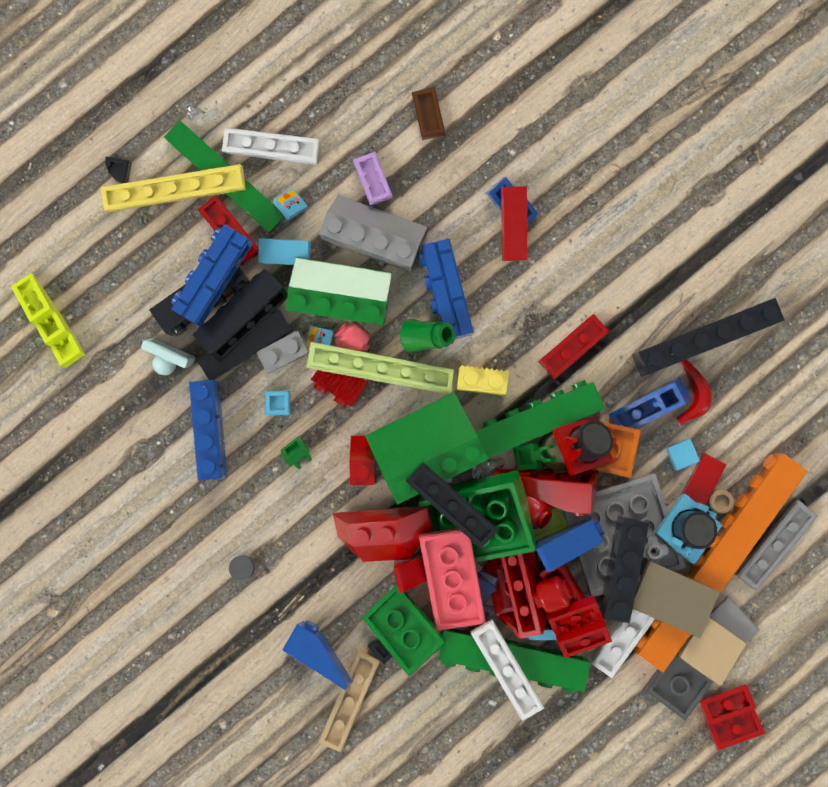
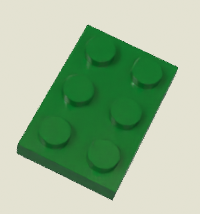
(404, 630)

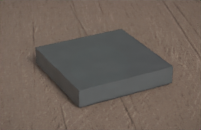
(678, 687)

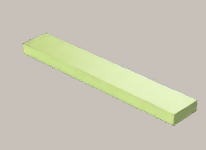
(379, 368)

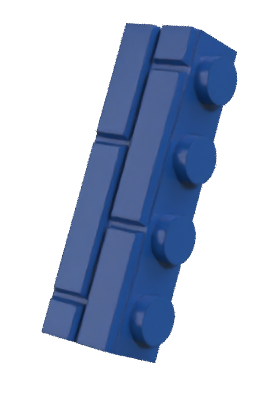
(211, 275)
(445, 286)
(208, 429)

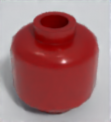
(539, 512)
(553, 594)

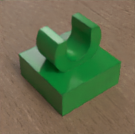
(295, 451)

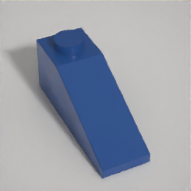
(652, 405)
(314, 650)

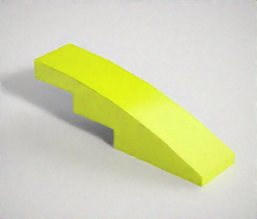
(47, 320)

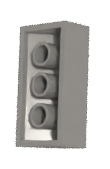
(373, 233)

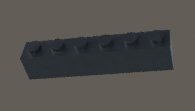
(708, 337)

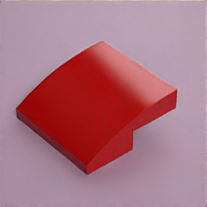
(579, 627)
(731, 717)

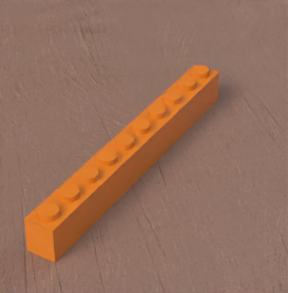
(733, 543)

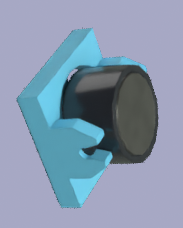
(691, 529)

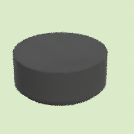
(241, 567)

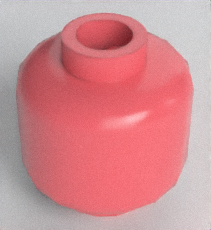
(352, 337)

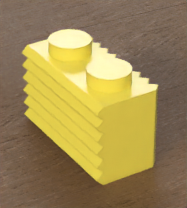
(482, 380)

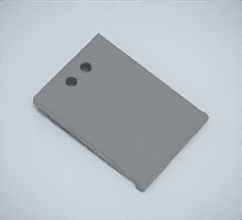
(734, 620)

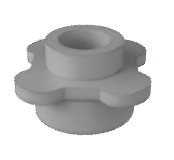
(661, 550)

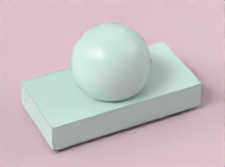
(166, 356)

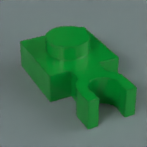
(531, 456)

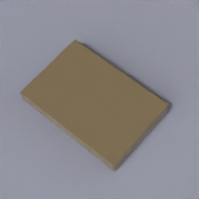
(674, 599)

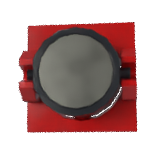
(588, 442)

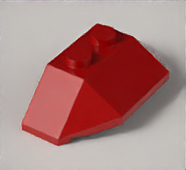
(383, 532)
(515, 591)

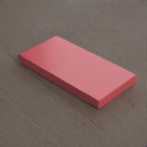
(452, 579)

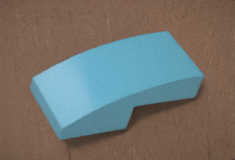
(282, 251)

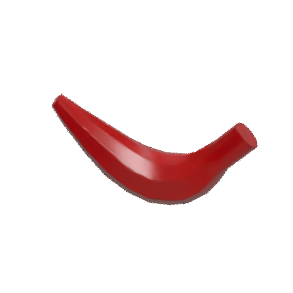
(701, 394)

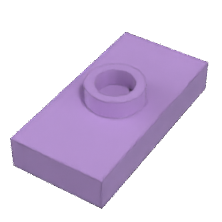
(372, 178)

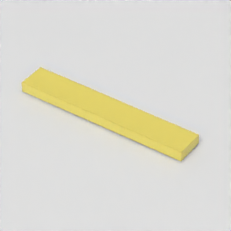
(173, 188)

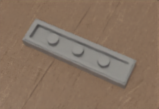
(776, 545)

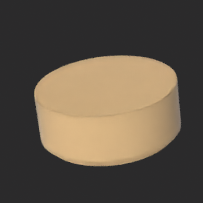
(721, 501)

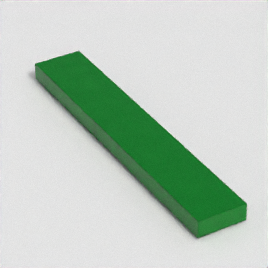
(205, 158)

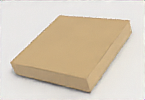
(713, 652)

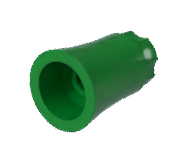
(425, 335)

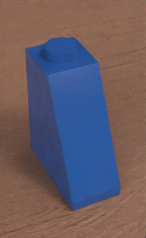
(569, 543)

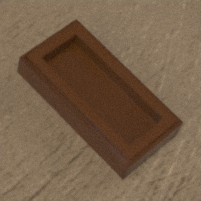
(428, 113)

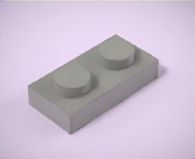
(283, 352)

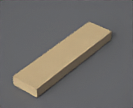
(349, 701)

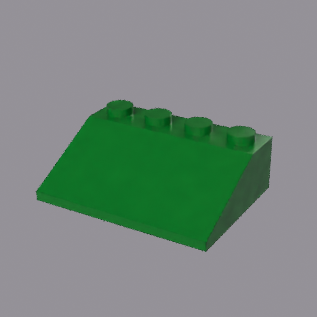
(433, 434)
(505, 505)

